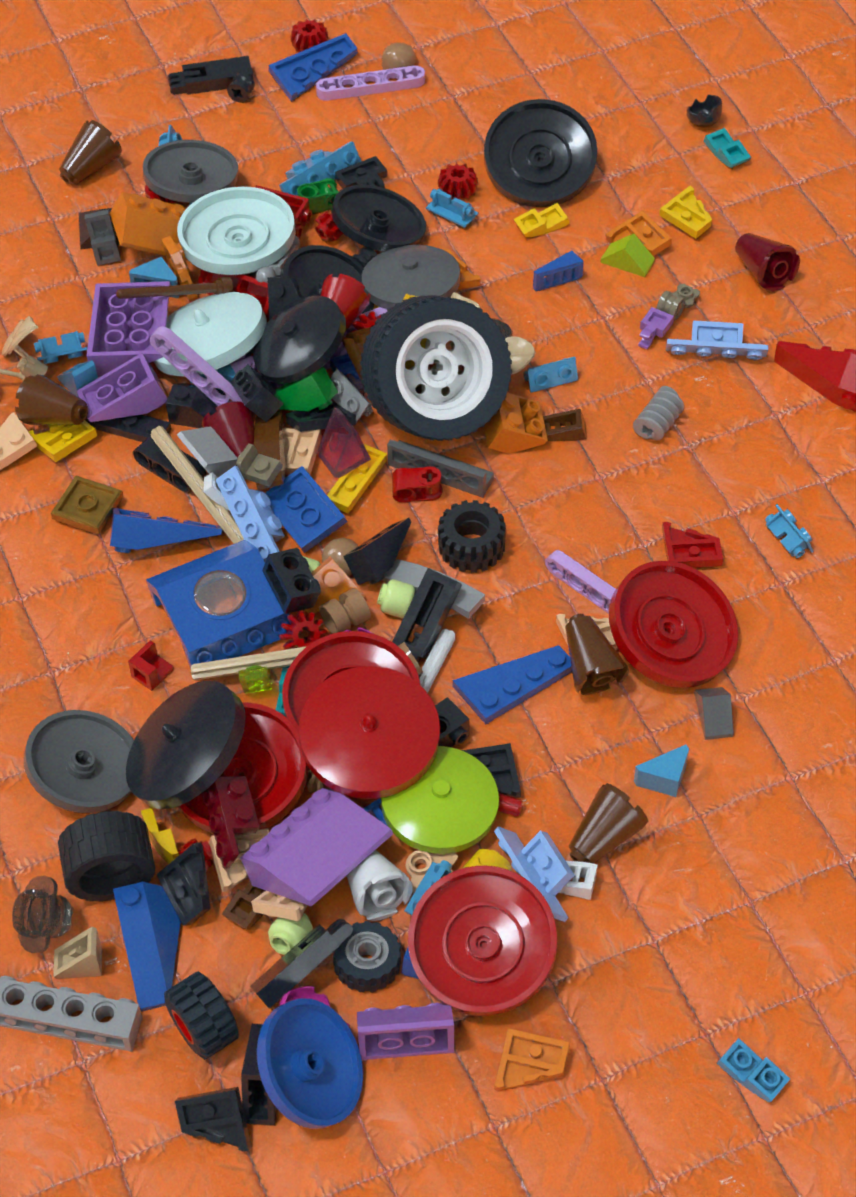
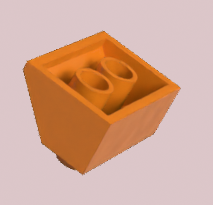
(145, 221)

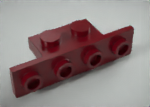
(230, 813)

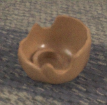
(397, 56)
(337, 549)

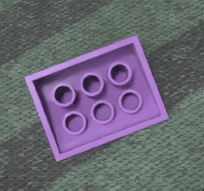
(124, 326)
(314, 847)

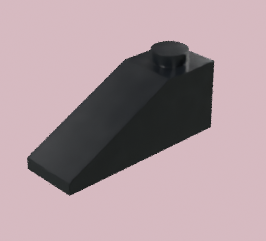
(377, 553)

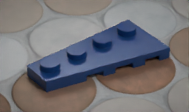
(306, 68)
(513, 682)

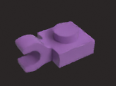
(654, 323)

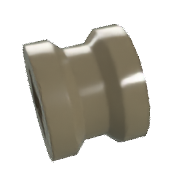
(671, 304)

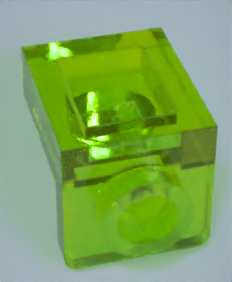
(255, 679)

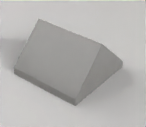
(209, 450)

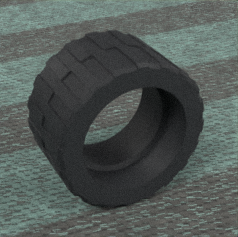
(105, 854)

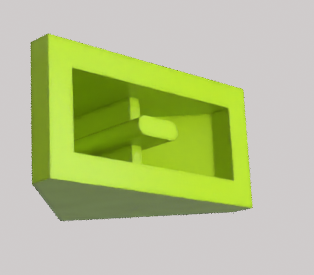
(629, 255)

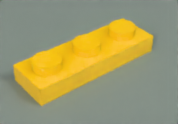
(353, 484)

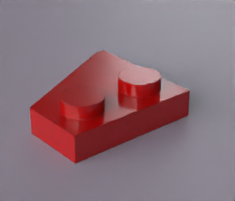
(691, 547)

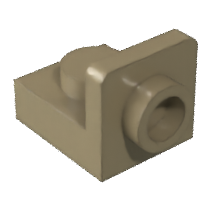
(258, 466)

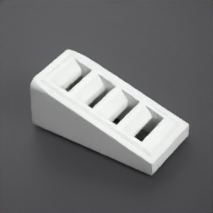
(577, 888)

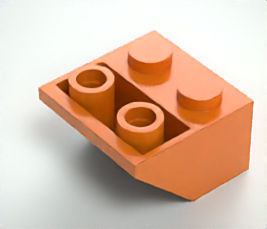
(516, 425)

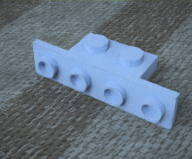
(717, 339)
(251, 512)
(539, 864)

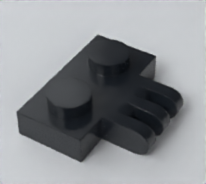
(362, 173)

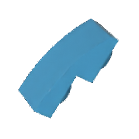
(752, 1072)

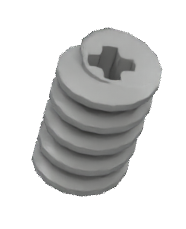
(659, 414)

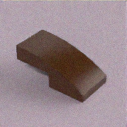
(240, 907)

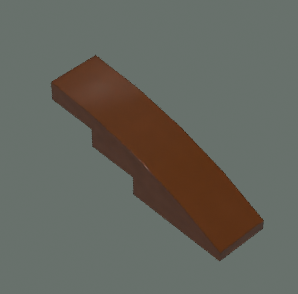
(270, 442)

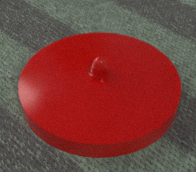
(673, 624)
(335, 654)
(369, 732)
(270, 761)
(482, 940)

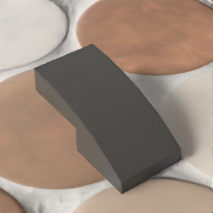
(102, 237)

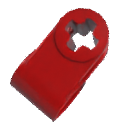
(414, 484)

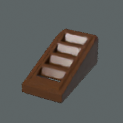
(574, 424)

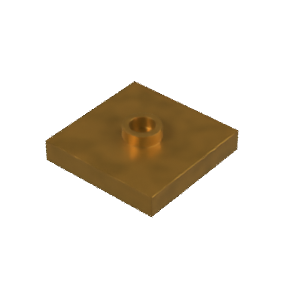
(87, 505)

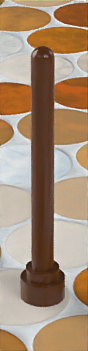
(219, 286)

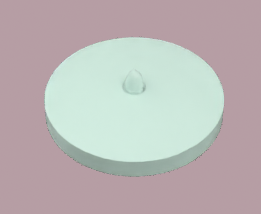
(236, 230)
(217, 329)

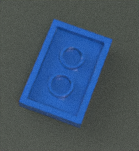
(304, 509)

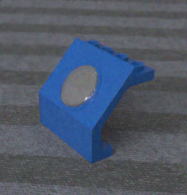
(220, 604)

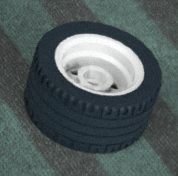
(472, 395)

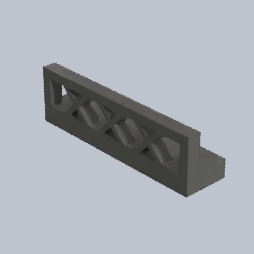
(453, 472)

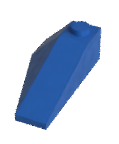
(138, 531)

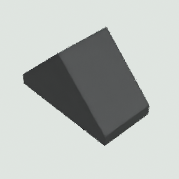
(715, 712)

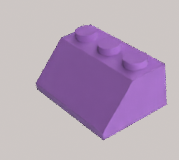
(405, 1031)

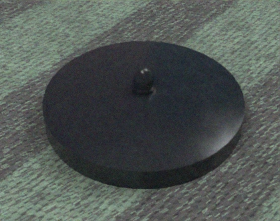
(540, 153)
(185, 745)

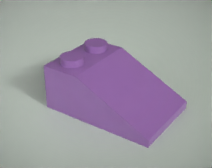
(124, 391)

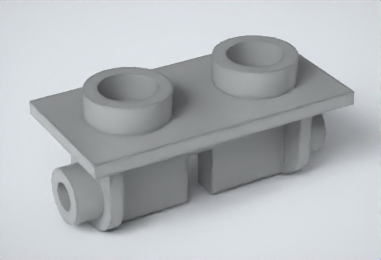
(349, 396)

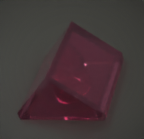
(341, 446)

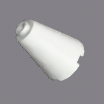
(378, 887)

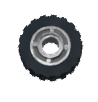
(372, 972)

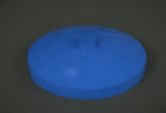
(309, 1063)

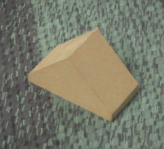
(79, 956)

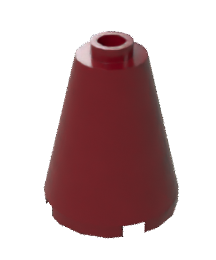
(768, 260)
(233, 425)

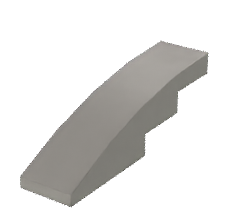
(466, 602)

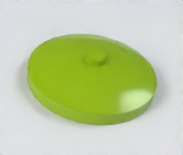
(447, 806)

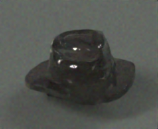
(41, 914)

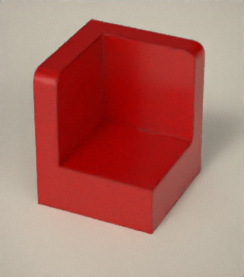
(149, 667)

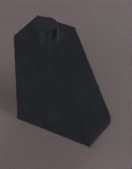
(255, 1100)

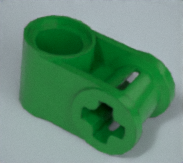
(319, 194)

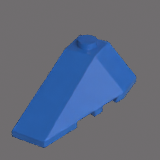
(150, 940)

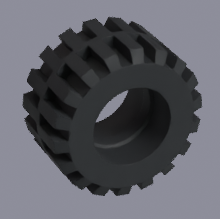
(471, 552)

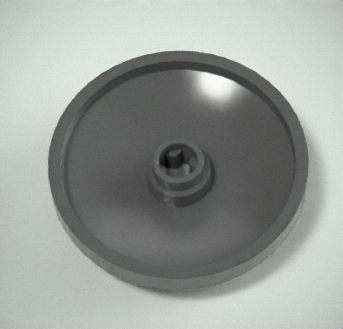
(189, 169)
(410, 271)
(79, 761)

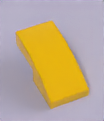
(541, 223)
(161, 841)

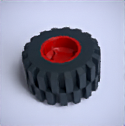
(201, 1015)

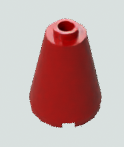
(347, 294)

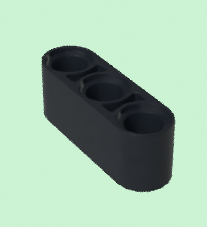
(154, 460)

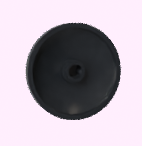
(377, 217)
(315, 262)
(299, 339)

